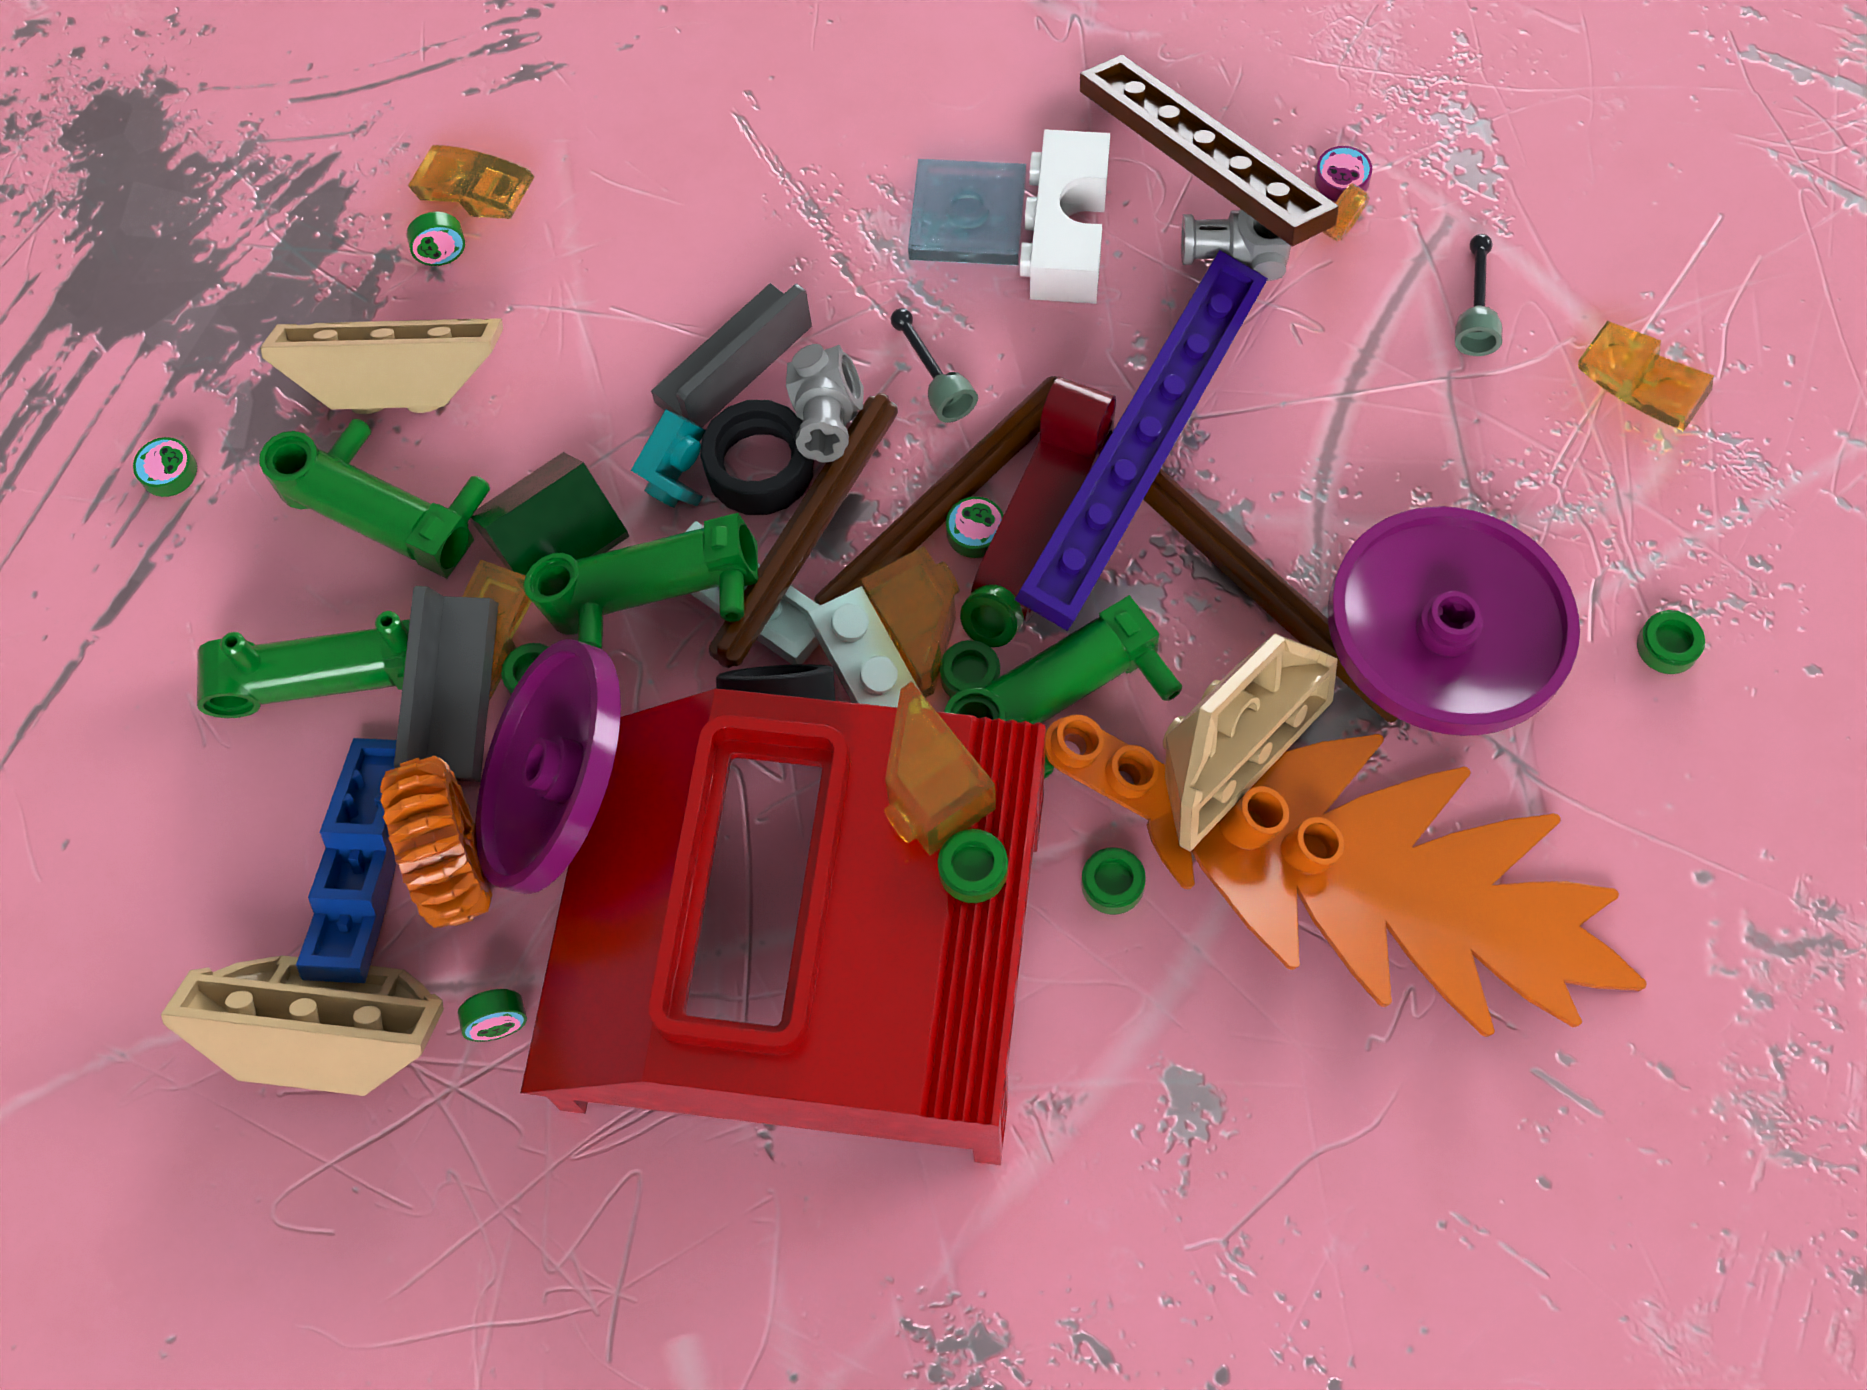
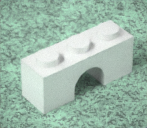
(1065, 252)

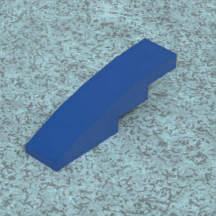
(354, 871)

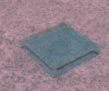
(967, 212)

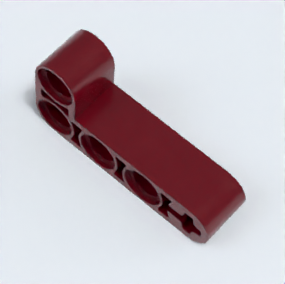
(1072, 435)

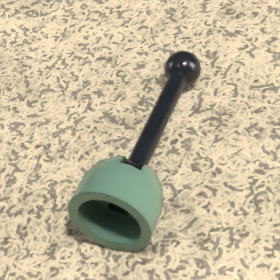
(1479, 327)
(948, 394)

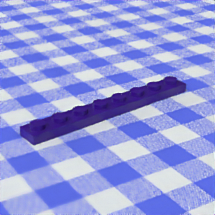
(1140, 442)

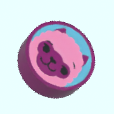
(1340, 168)

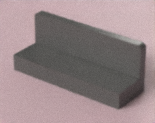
(735, 354)
(447, 681)

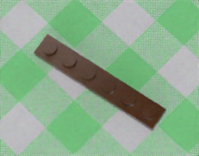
(1209, 150)

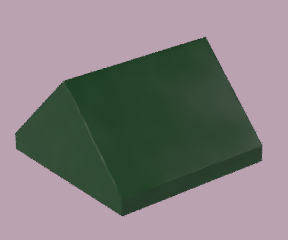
(550, 513)

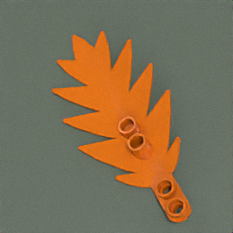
(1365, 876)

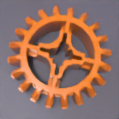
(434, 841)

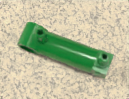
(368, 505)
(583, 590)
(1072, 669)
(242, 676)

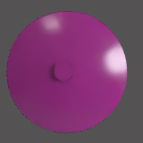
(1453, 620)
(548, 767)

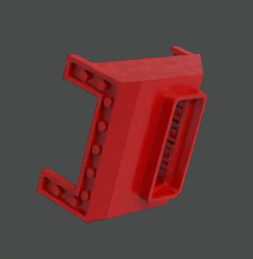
(891, 984)

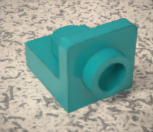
(666, 455)

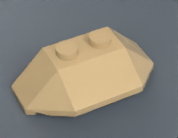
(382, 362)
(1242, 731)
(300, 1033)

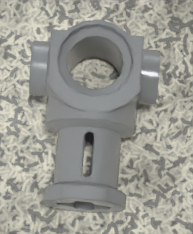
(1239, 238)
(826, 397)

